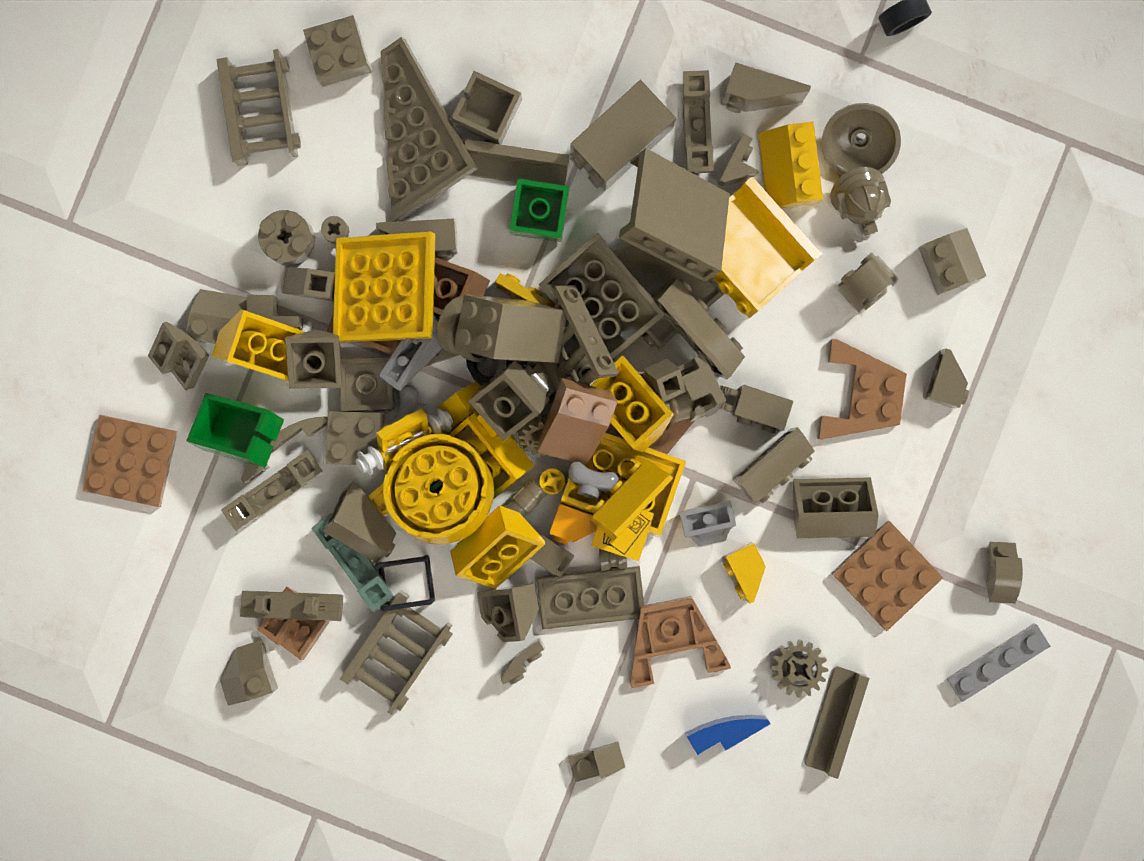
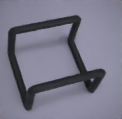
(386, 607)

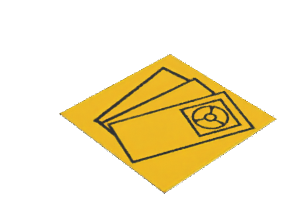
(630, 541)

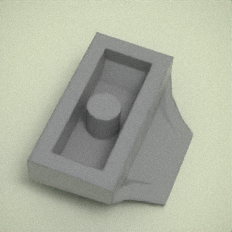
(708, 523)

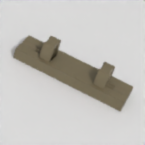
(292, 605)

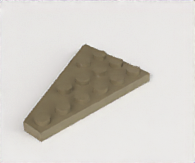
(422, 141)

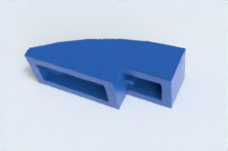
(725, 730)

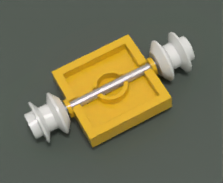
(397, 435)

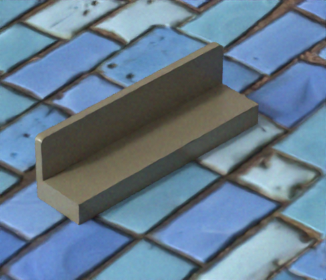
(512, 162)
(837, 721)

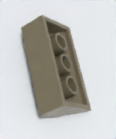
(698, 328)

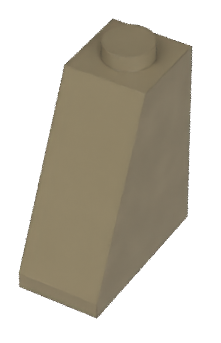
(360, 524)

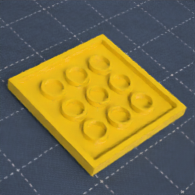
(384, 287)

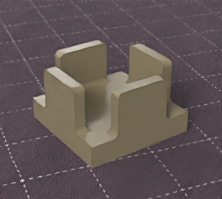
(702, 387)

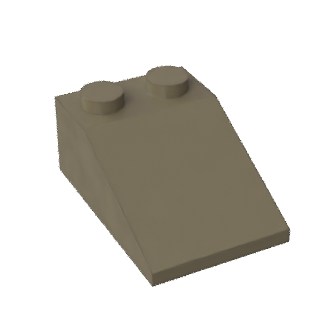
(757, 90)

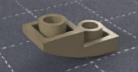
(516, 668)

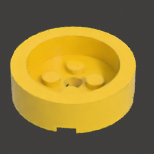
(459, 505)

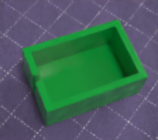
(235, 430)

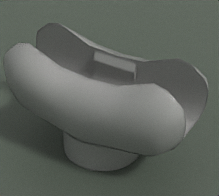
(408, 402)
(591, 481)

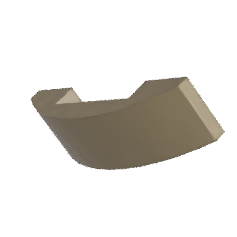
(697, 122)
(309, 426)
(272, 491)

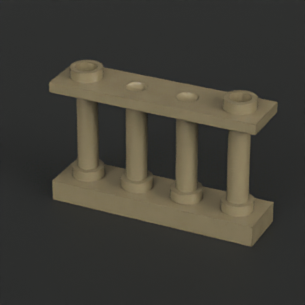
(234, 98)
(588, 337)
(371, 650)

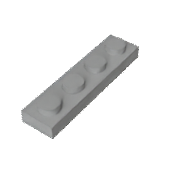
(998, 662)

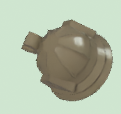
(861, 197)

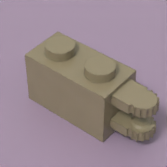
(758, 407)

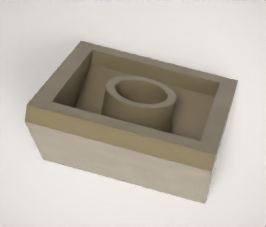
(313, 360)

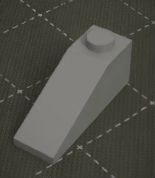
(410, 358)

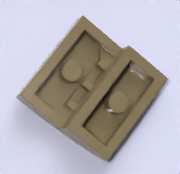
(179, 354)

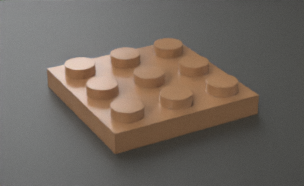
(129, 461)
(887, 575)

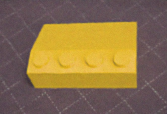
(618, 456)

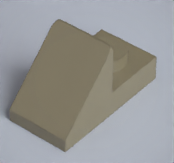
(737, 170)
(597, 762)

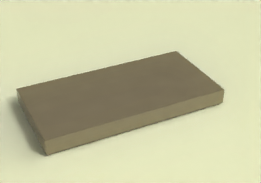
(590, 597)

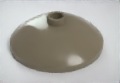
(876, 150)

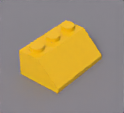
(791, 165)
(255, 344)
(639, 410)
(504, 458)
(630, 498)
(496, 548)

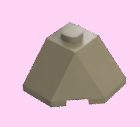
(509, 610)
(248, 674)

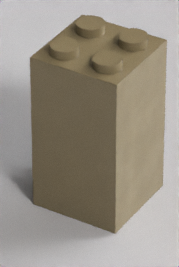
(621, 133)
(510, 329)

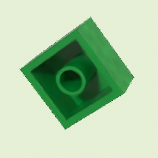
(539, 210)

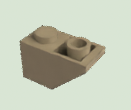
(309, 283)

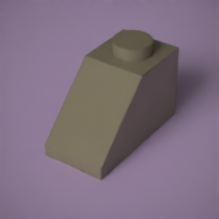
(947, 382)

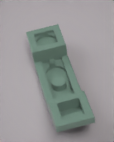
(357, 567)

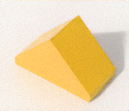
(458, 404)

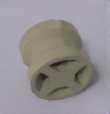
(337, 231)

